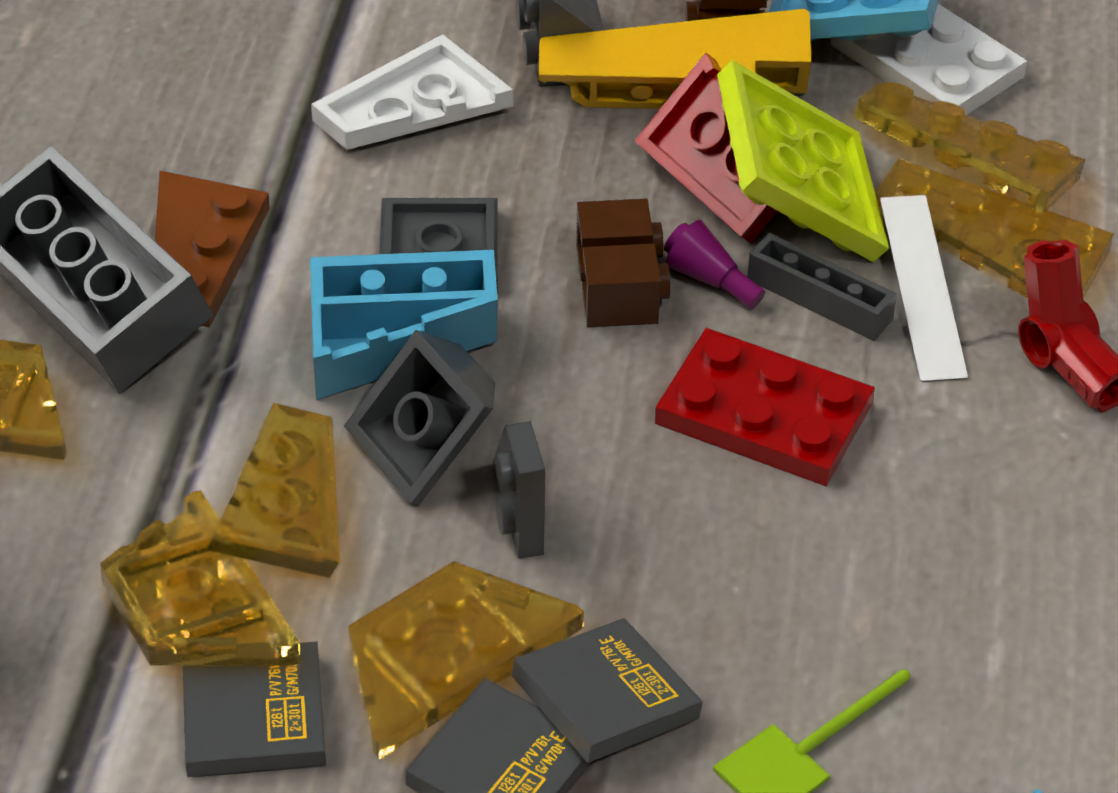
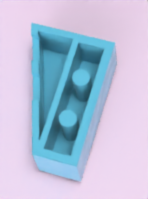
(376, 302)

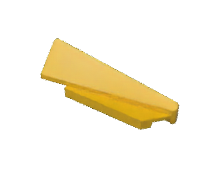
(649, 62)

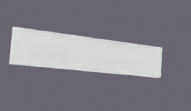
(923, 288)

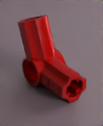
(1064, 326)

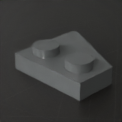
(522, 489)

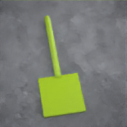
(779, 765)

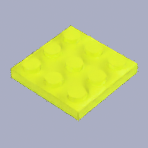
(801, 162)

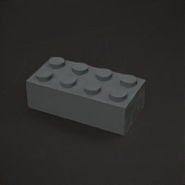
(93, 271)

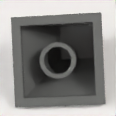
(422, 413)

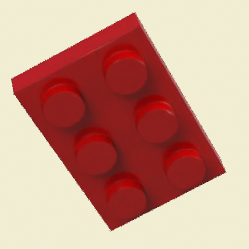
(765, 406)

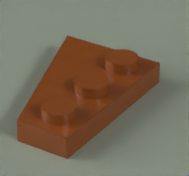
(208, 229)

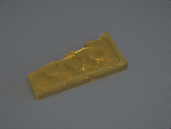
(1035, 167)
(992, 226)

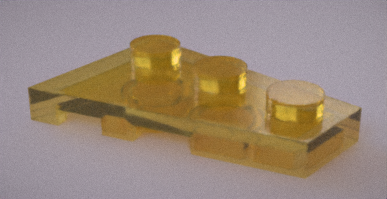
(285, 496)

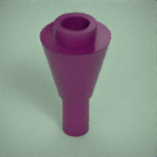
(700, 255)

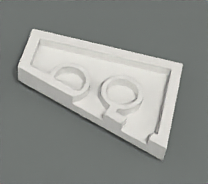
(411, 94)

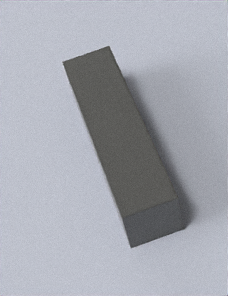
(822, 286)

